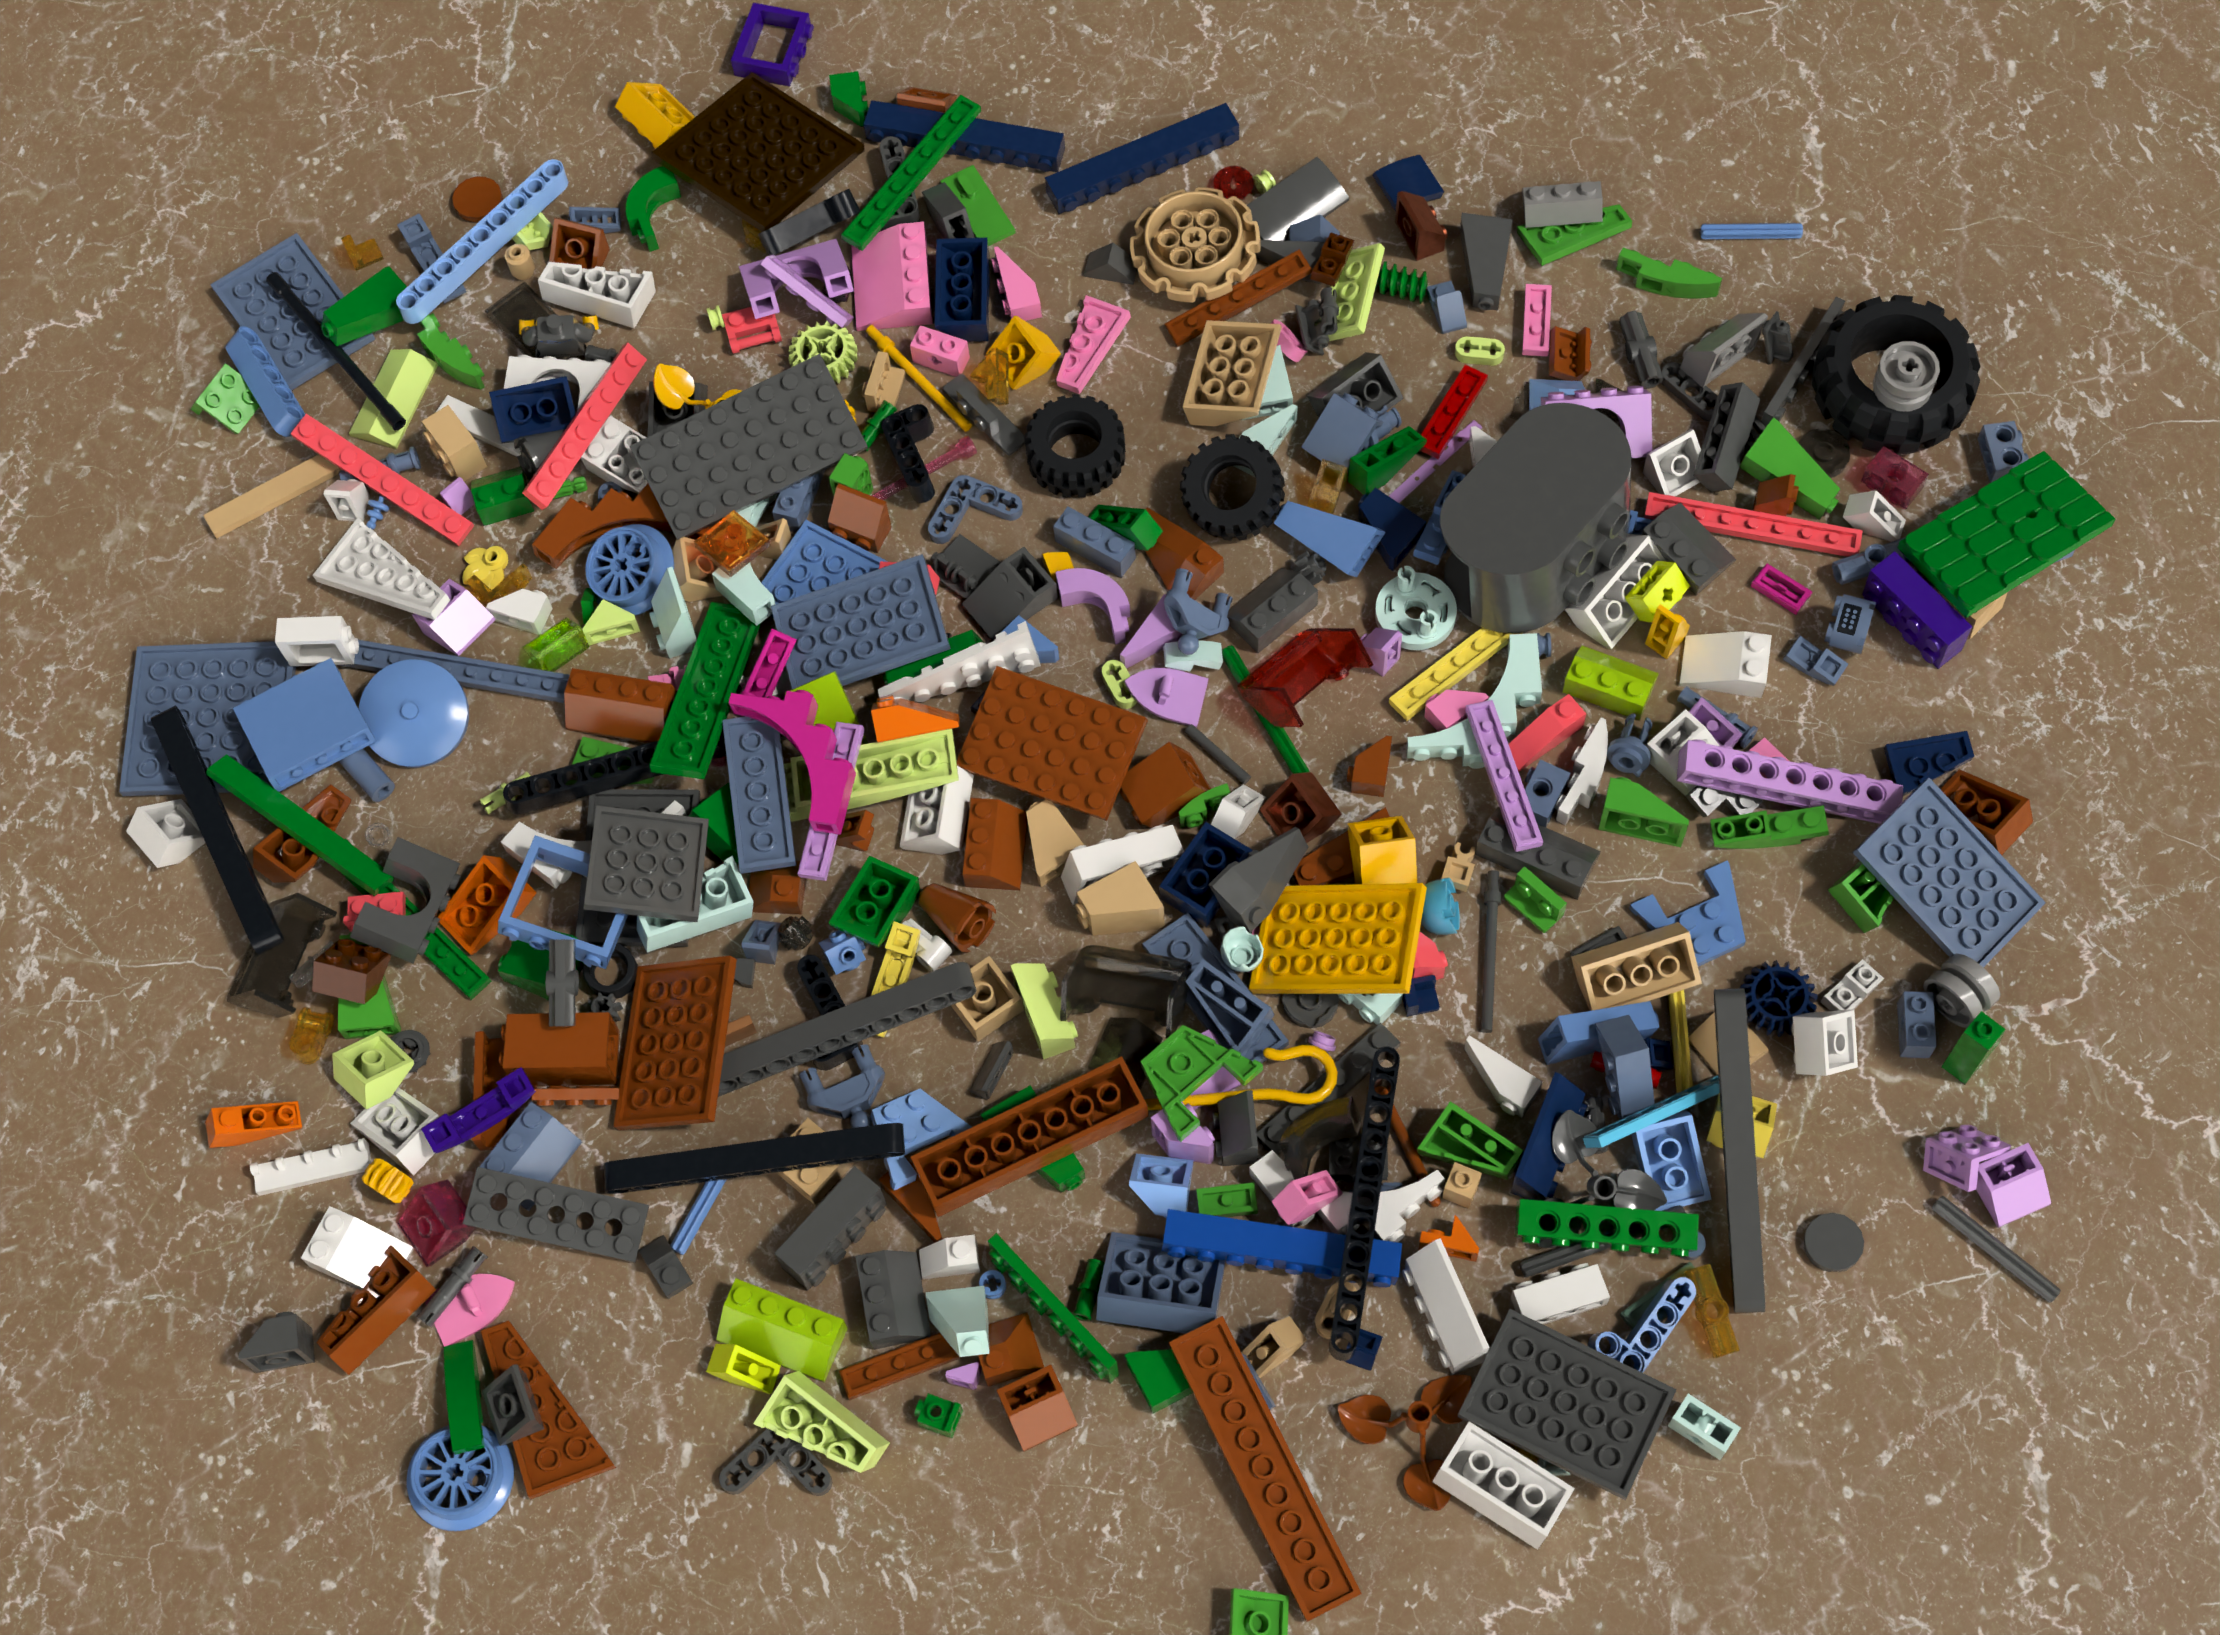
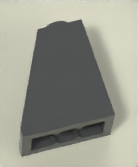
(947, 212)

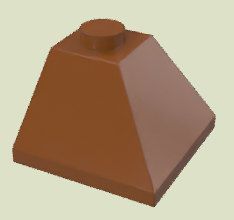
(777, 890)
(1011, 1350)

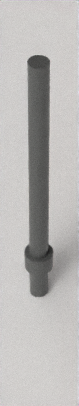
(1492, 899)

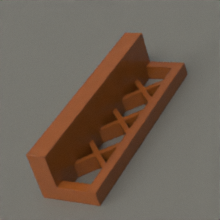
(486, 1074)

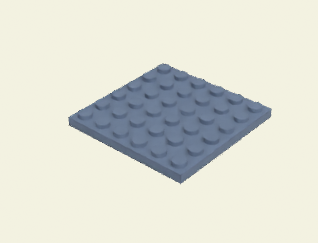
(205, 687)

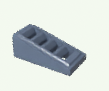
(593, 213)

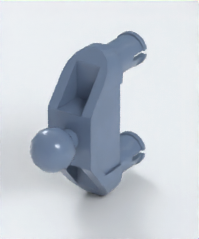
(1192, 617)
(850, 1096)

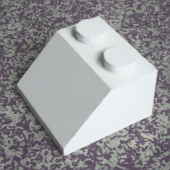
(165, 832)
(1825, 1042)

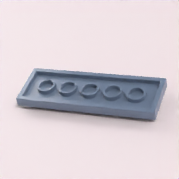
(758, 795)
(1188, 942)

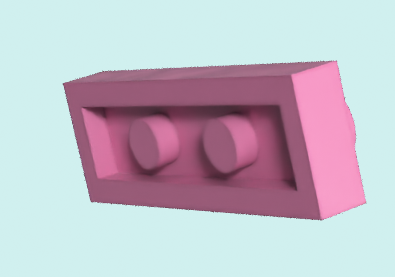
(1536, 320)

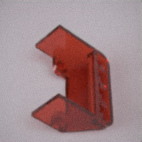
(1299, 669)

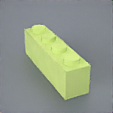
(821, 1423)

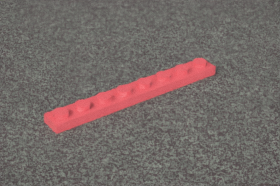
(584, 426)
(382, 480)
(1762, 526)

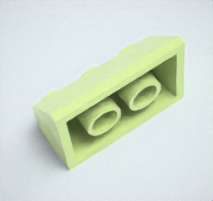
(1043, 1008)

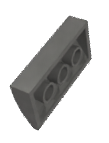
(1296, 198)

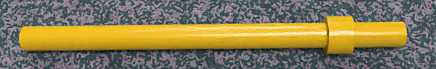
(886, 345)

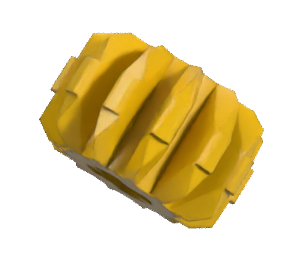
(387, 1180)

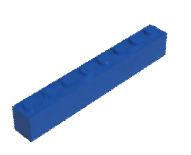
(1273, 1247)

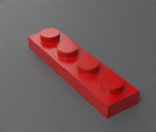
(1452, 410)

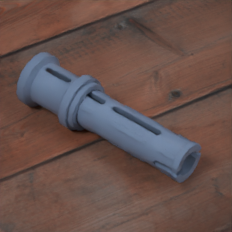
(396, 462)
(1690, 698)

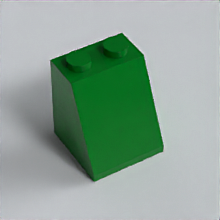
(528, 967)

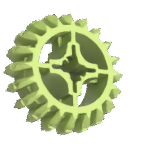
(826, 342)

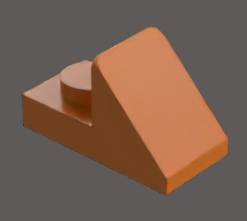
(1458, 1245)

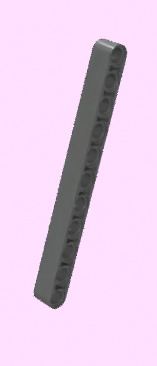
(846, 1026)
(1739, 1151)

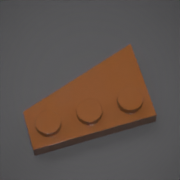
(574, 1096)

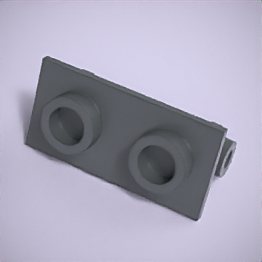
(1312, 336)
(1777, 339)

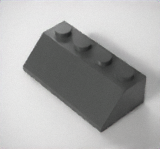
(1557, 863)

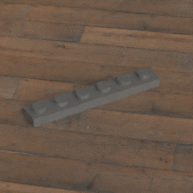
(1800, 371)
(1351, 1070)

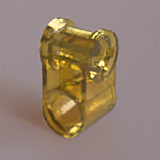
(311, 1029)

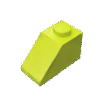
(743, 1368)

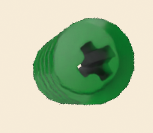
(1402, 282)

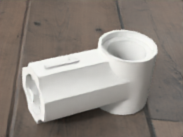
(931, 949)

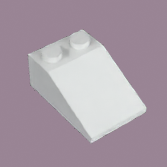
(1726, 662)
(397, 1129)
(349, 1248)

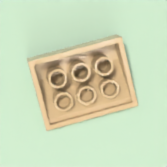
(1230, 372)

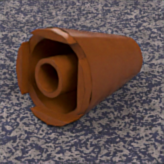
(958, 915)

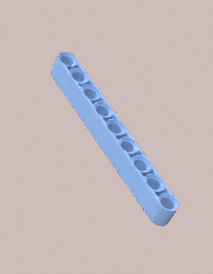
(482, 241)

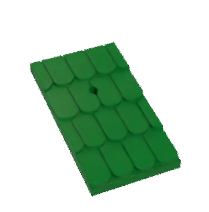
(2005, 533)

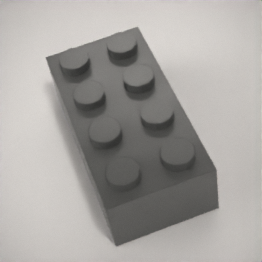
(831, 1229)

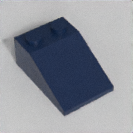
(532, 408)

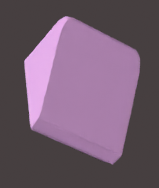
(458, 496)
(965, 1376)

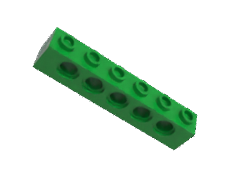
(1683, 1226)

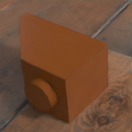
(1371, 769)

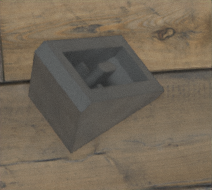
(1111, 264)

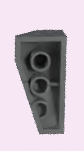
(1255, 884)

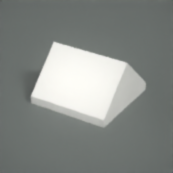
(1673, 464)

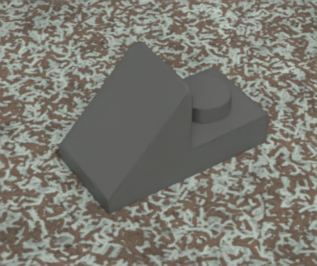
(665, 1267)

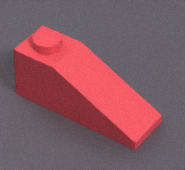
(1547, 731)

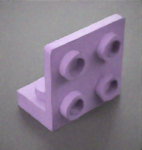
(1957, 1154)

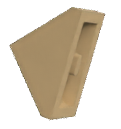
(779, 537)

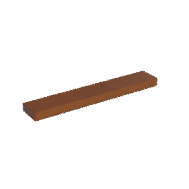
(1244, 295)

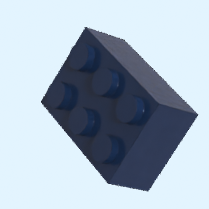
(1189, 879)

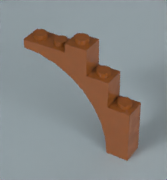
(579, 525)

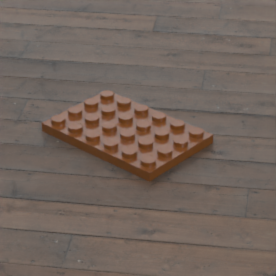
(1051, 743)
(675, 1043)

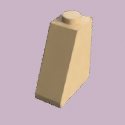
(1050, 840)

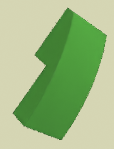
(1195, 811)

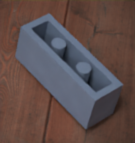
(1094, 542)

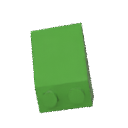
(1640, 814)

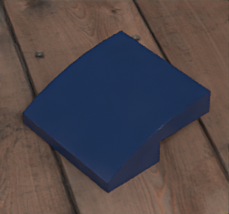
(1410, 176)

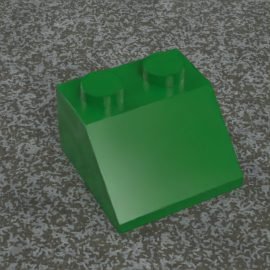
(501, 496)

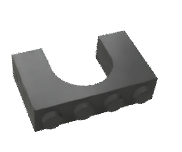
(406, 934)

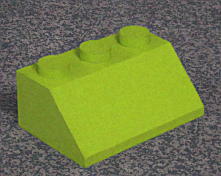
(1609, 682)

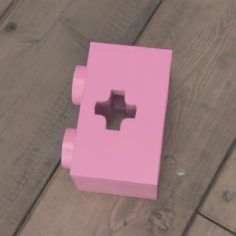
(939, 351)

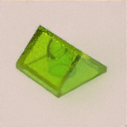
(557, 645)

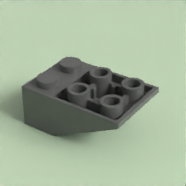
(1011, 590)

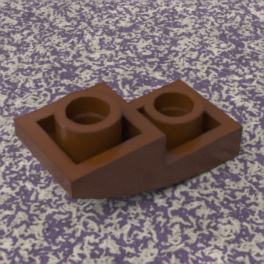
(1332, 259)

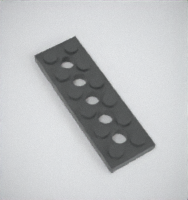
(546, 1196)

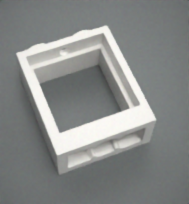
(315, 640)

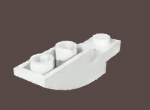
(1587, 771)

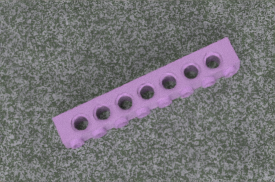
(1776, 787)

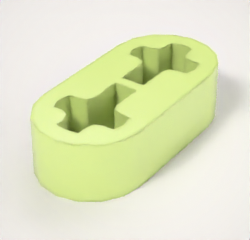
(1479, 351)
(1114, 687)

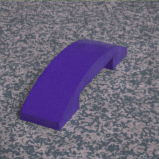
(481, 1114)

